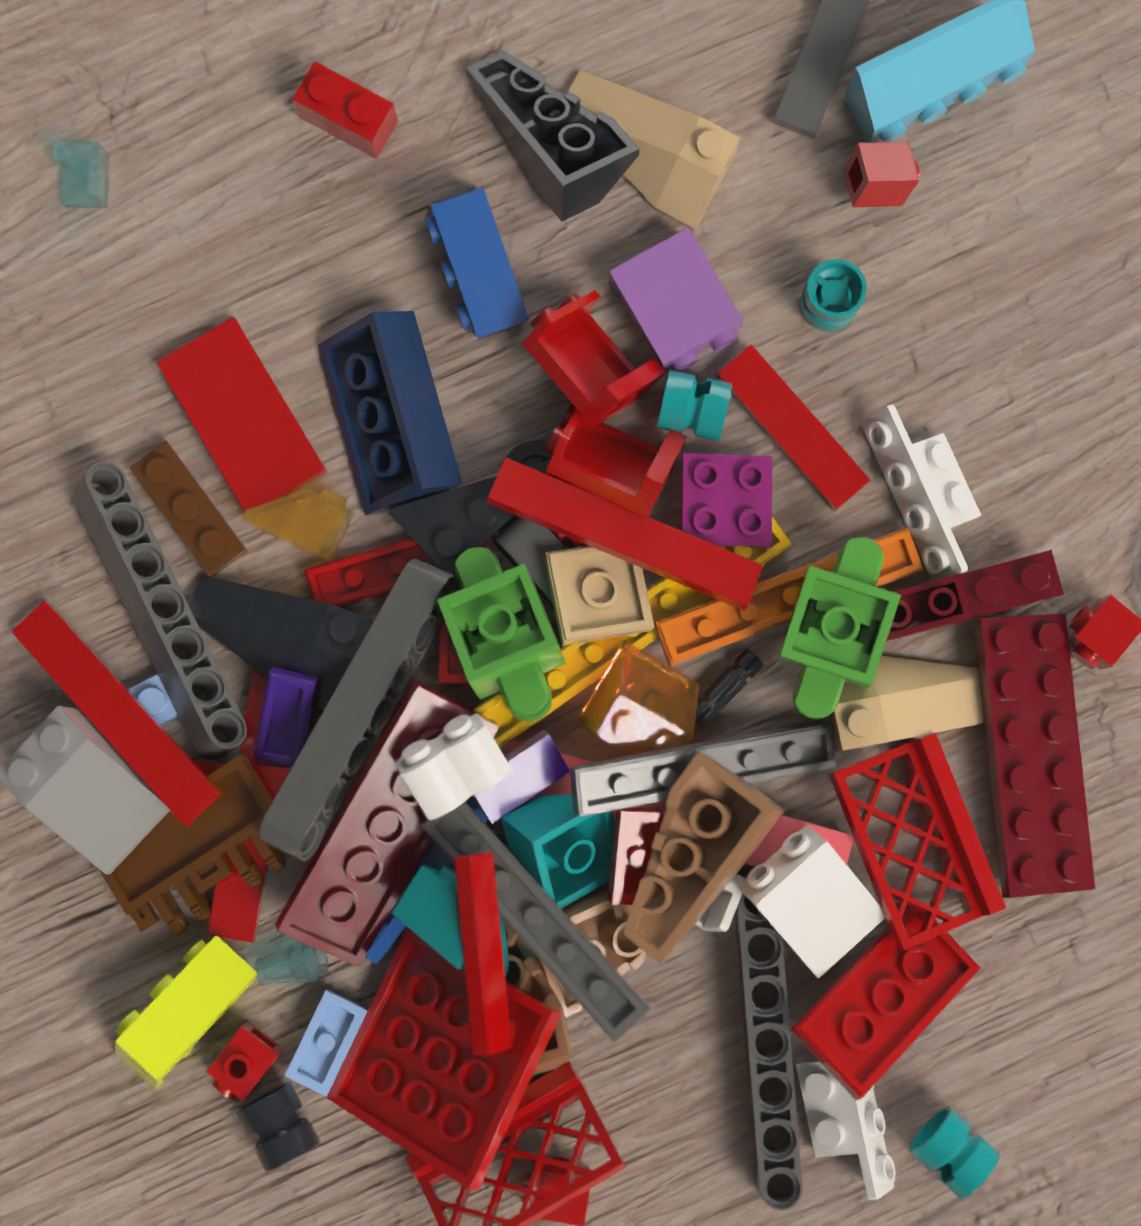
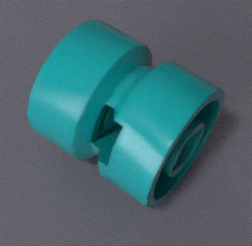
(833, 295)
(694, 405)
(948, 1146)

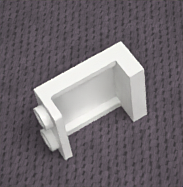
(812, 900)

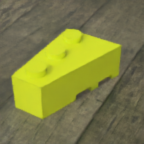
(182, 1010)

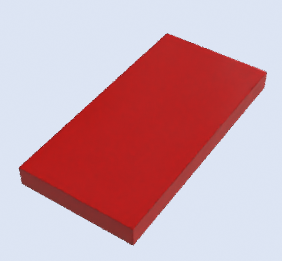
(241, 416)
(883, 1004)

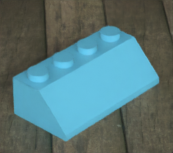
(940, 69)

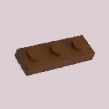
(188, 509)

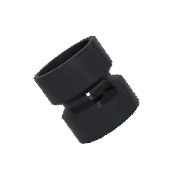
(278, 1127)

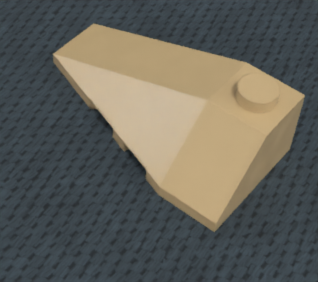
(679, 152)
(907, 702)

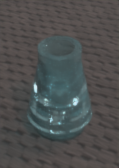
(292, 965)

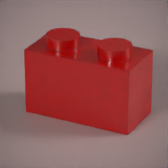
(345, 109)

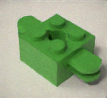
(838, 627)
(502, 633)

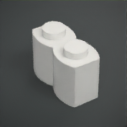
(452, 766)

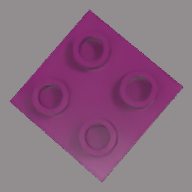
(727, 499)

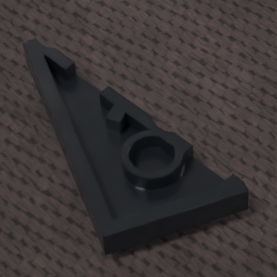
(455, 520)

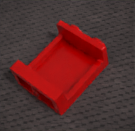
(587, 361)
(612, 462)

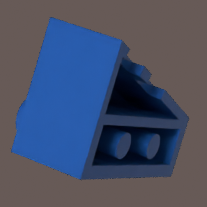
(476, 262)

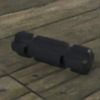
(727, 686)

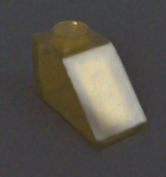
(305, 521)

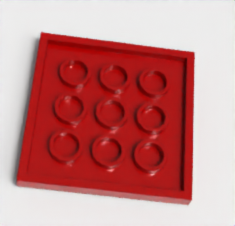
(416, 1067)

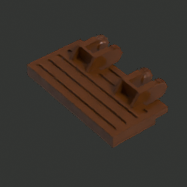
(194, 854)

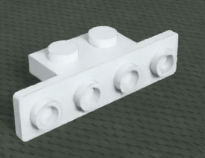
(926, 489)
(846, 1126)

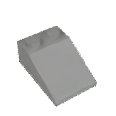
(83, 788)

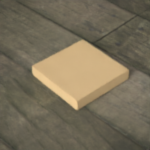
(596, 595)

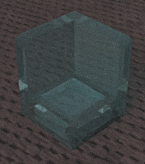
(83, 173)

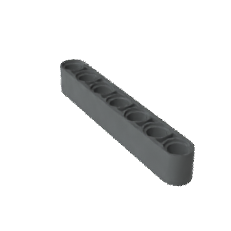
(163, 590)
(358, 711)
(778, 1063)

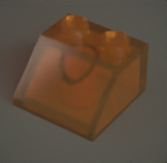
(641, 704)

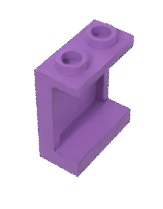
(677, 301)

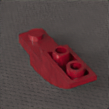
(975, 594)

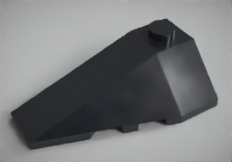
(558, 142)
(281, 631)

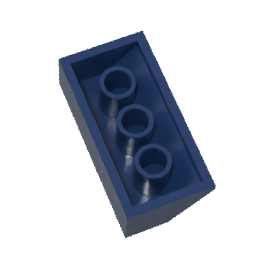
(389, 411)

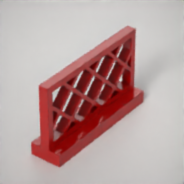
(953, 833)
(540, 1101)

